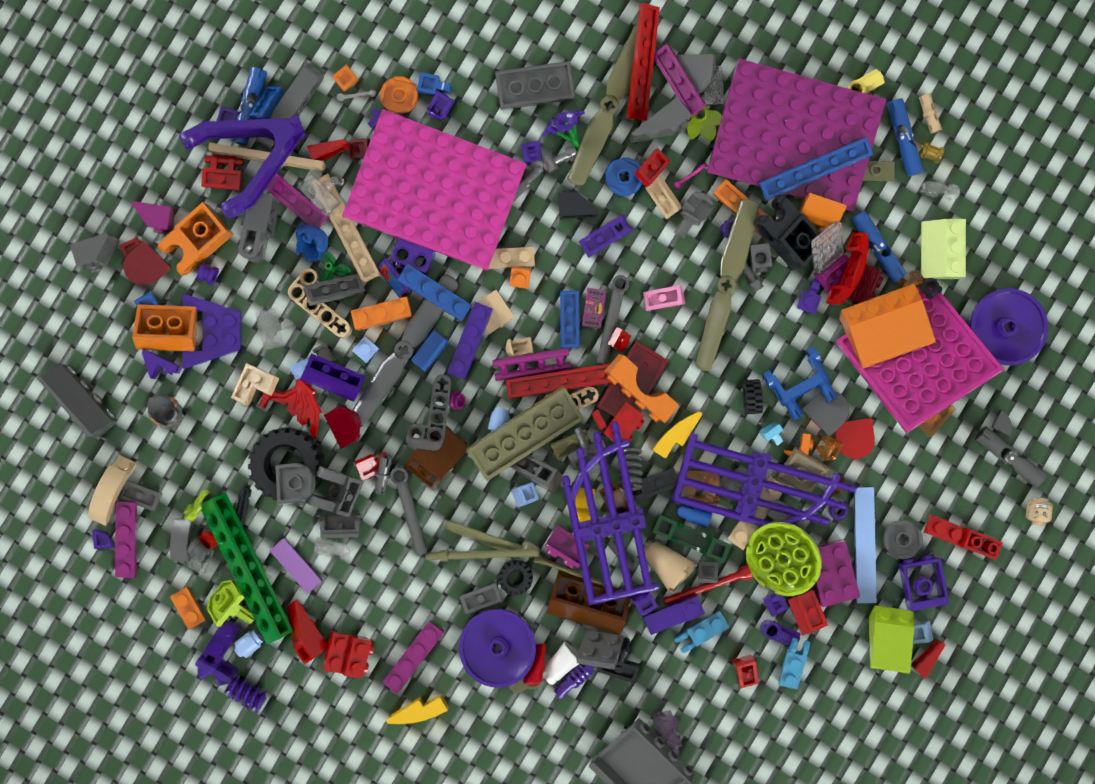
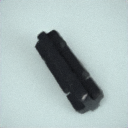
(243, 503)

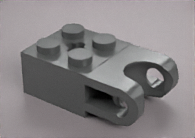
(258, 227)

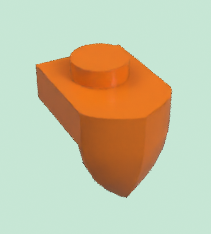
(805, 444)

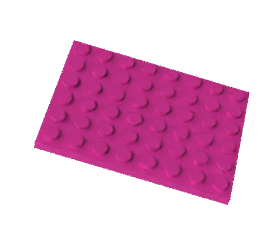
(434, 190)

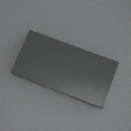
(535, 85)

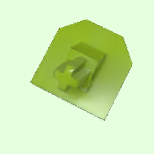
(227, 602)

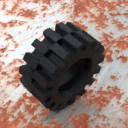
(752, 396)
(523, 586)

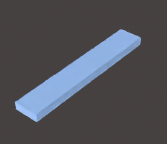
(865, 544)

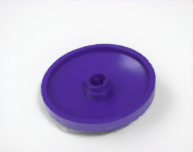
(1010, 325)
(497, 648)

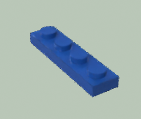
(434, 292)

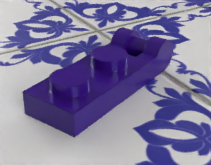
(605, 236)
(218, 646)

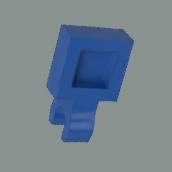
(430, 84)

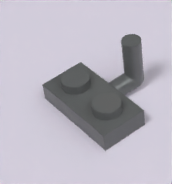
(589, 451)

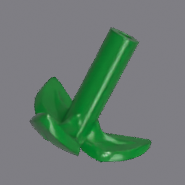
(329, 261)

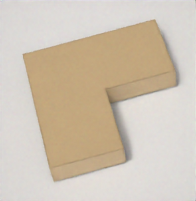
(250, 380)

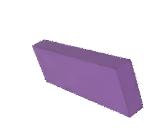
(296, 565)

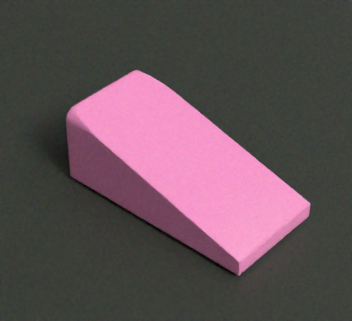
(664, 298)

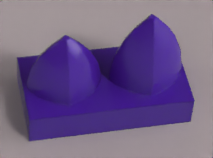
(223, 674)

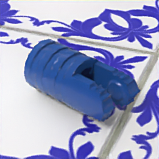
(694, 515)

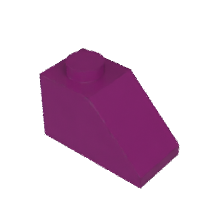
(156, 216)

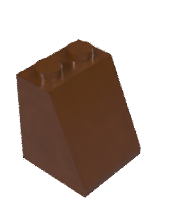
(434, 466)

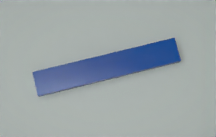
(815, 168)

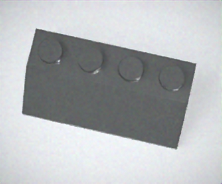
(78, 400)

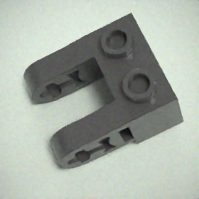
(341, 493)

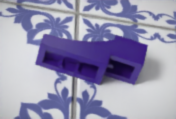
(674, 614)

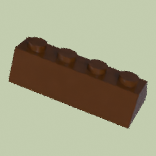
(570, 602)

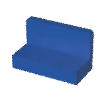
(430, 351)

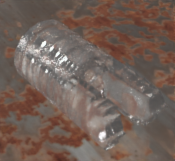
(330, 548)

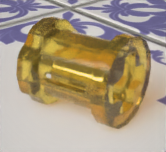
(931, 152)

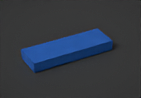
(569, 319)

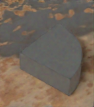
(1002, 423)

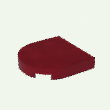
(144, 265)
(344, 425)

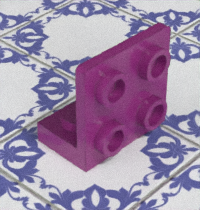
(563, 544)

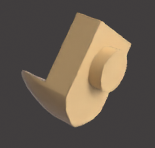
(519, 347)

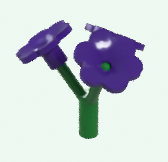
(568, 122)

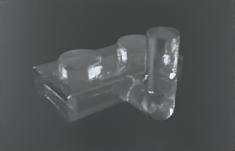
(321, 194)
(271, 329)

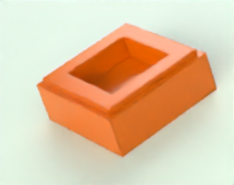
(345, 78)

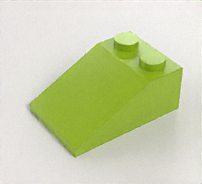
(891, 639)

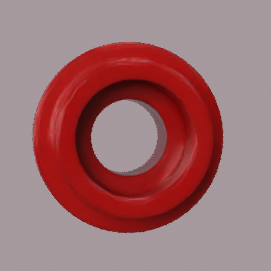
(208, 540)

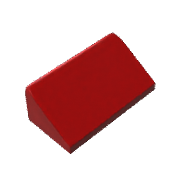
(535, 675)

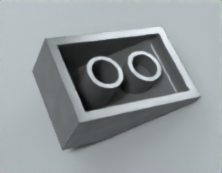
(664, 123)

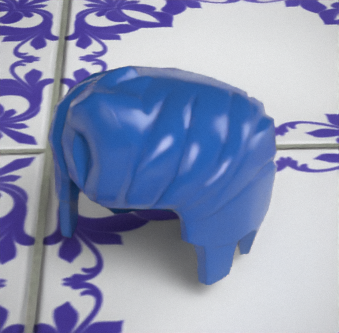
(311, 241)

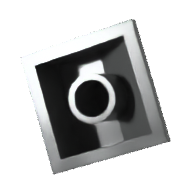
(94, 252)

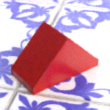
(746, 671)

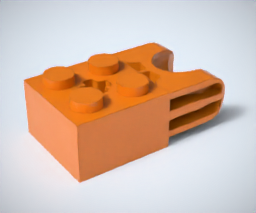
(193, 240)

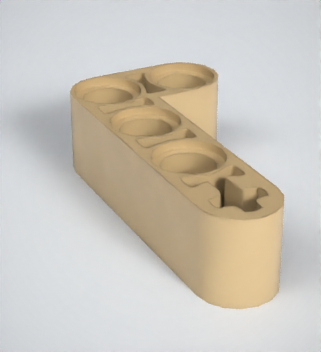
(321, 309)

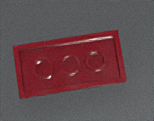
(649, 369)

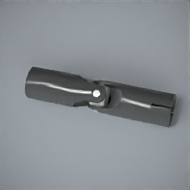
(1021, 465)

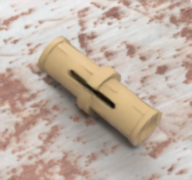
(930, 113)

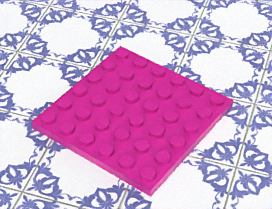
(933, 376)

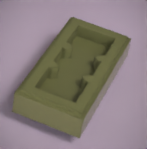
(880, 171)
(567, 445)

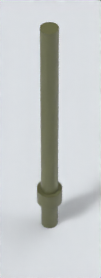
(446, 555)

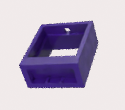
(927, 602)

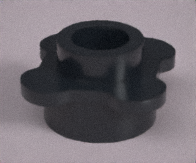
(931, 282)

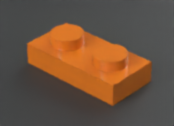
(188, 608)

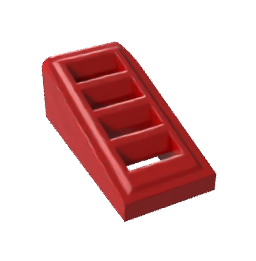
(328, 149)
(928, 658)

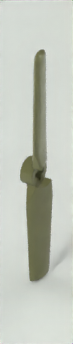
(601, 123)
(732, 265)
(501, 544)

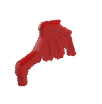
(300, 402)

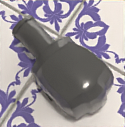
(693, 212)

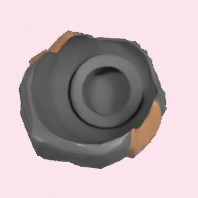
(164, 411)

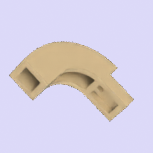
(108, 489)

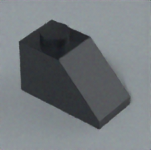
(574, 205)

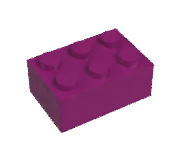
(837, 576)

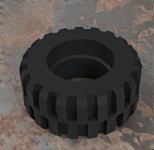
(270, 442)

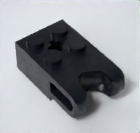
(789, 233)

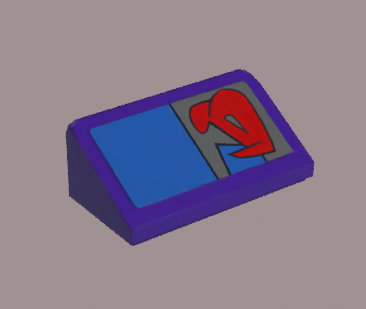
(390, 275)

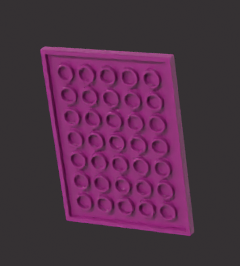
(786, 120)

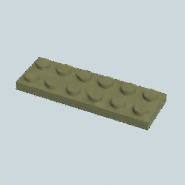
(525, 433)

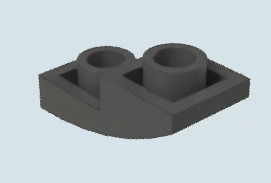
(180, 540)

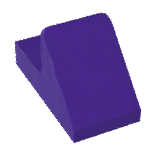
(155, 362)

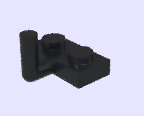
(624, 669)

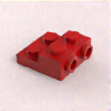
(347, 654)

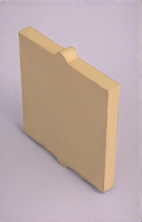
(500, 314)

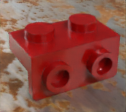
(628, 420)

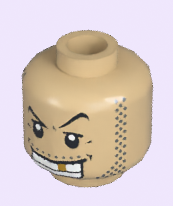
(1039, 511)

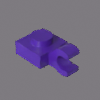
(809, 299)

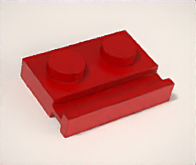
(807, 612)

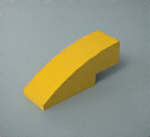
(676, 434)
(419, 711)

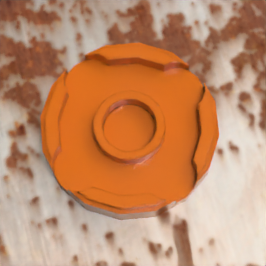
(399, 95)

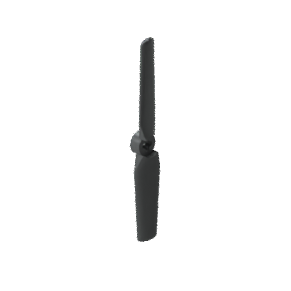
(391, 368)

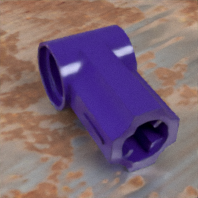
(780, 634)

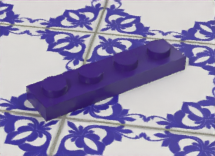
(470, 340)

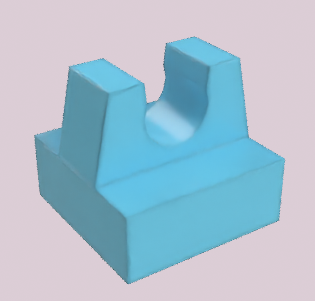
(772, 432)

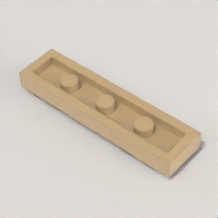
(743, 531)

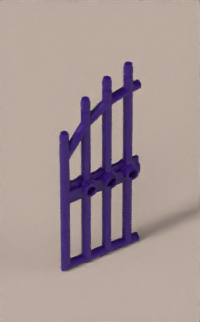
(753, 484)
(609, 525)

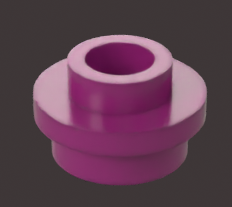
(456, 400)

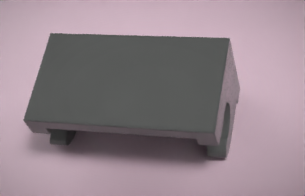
(340, 526)

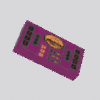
(594, 308)

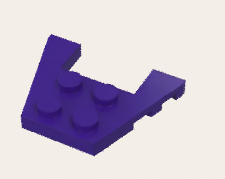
(220, 331)

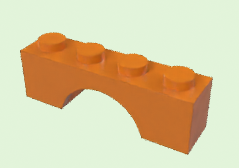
(624, 372)

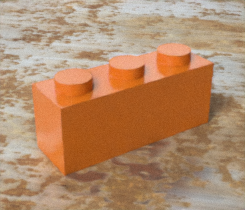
(381, 313)

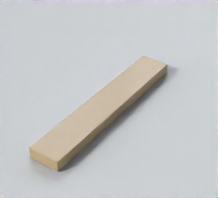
(261, 156)
(352, 239)

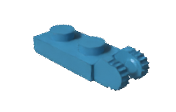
(703, 631)
(793, 665)

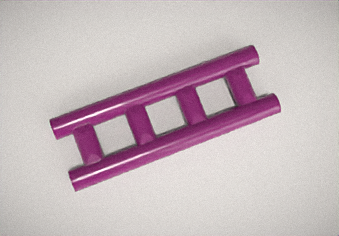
(539, 357)

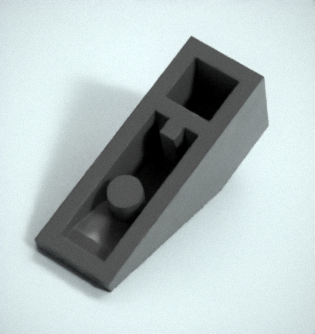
(539, 473)

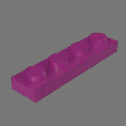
(679, 80)
(296, 202)
(126, 539)
(413, 657)

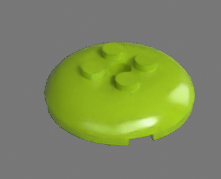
(779, 574)

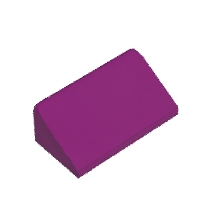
(832, 274)

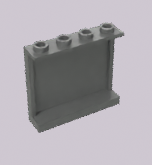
(640, 758)

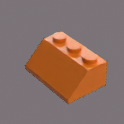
(165, 328)

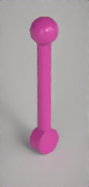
(677, 185)

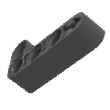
(436, 412)

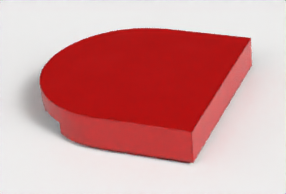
(857, 438)

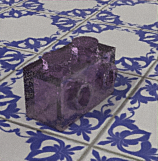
(665, 728)

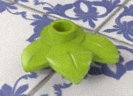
(705, 126)
(193, 511)

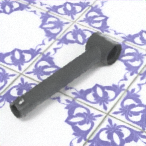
(611, 320)
(409, 511)

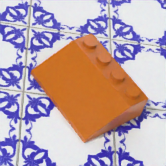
(887, 326)

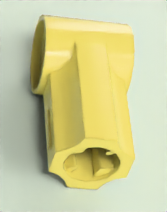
(868, 82)

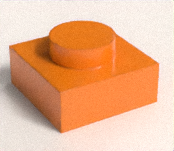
(520, 277)

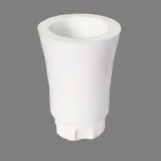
(560, 663)

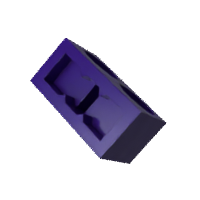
(414, 252)

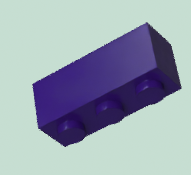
(332, 377)

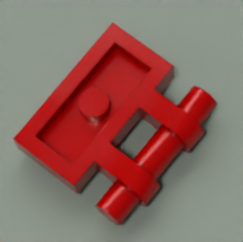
(222, 178)

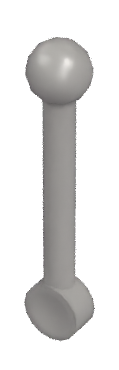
(341, 97)

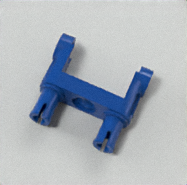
(820, 380)

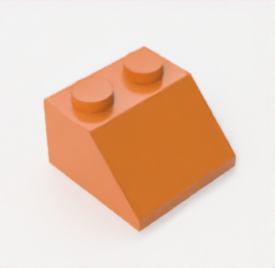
(821, 211)

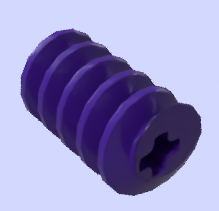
(246, 693)

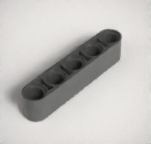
(295, 98)

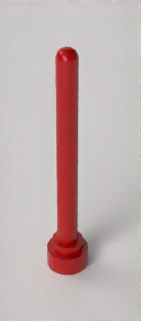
(743, 573)

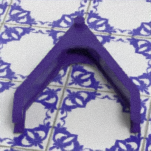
(283, 131)

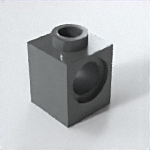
(763, 249)

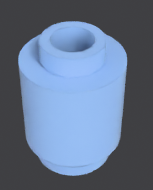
(498, 418)
(248, 643)

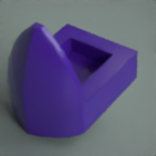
(440, 106)
(644, 603)

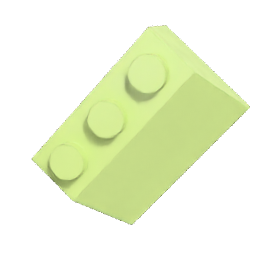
(943, 249)

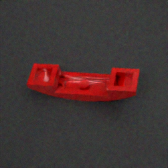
(854, 269)

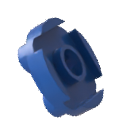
(614, 181)

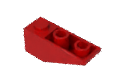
(305, 637)

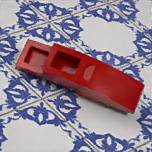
(963, 537)

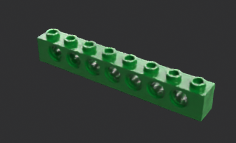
(246, 568)

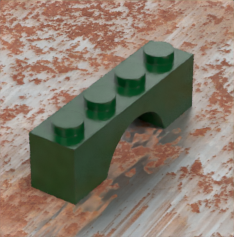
(691, 538)

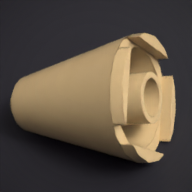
(668, 564)

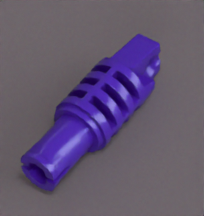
(574, 679)

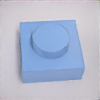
(365, 349)
(298, 368)

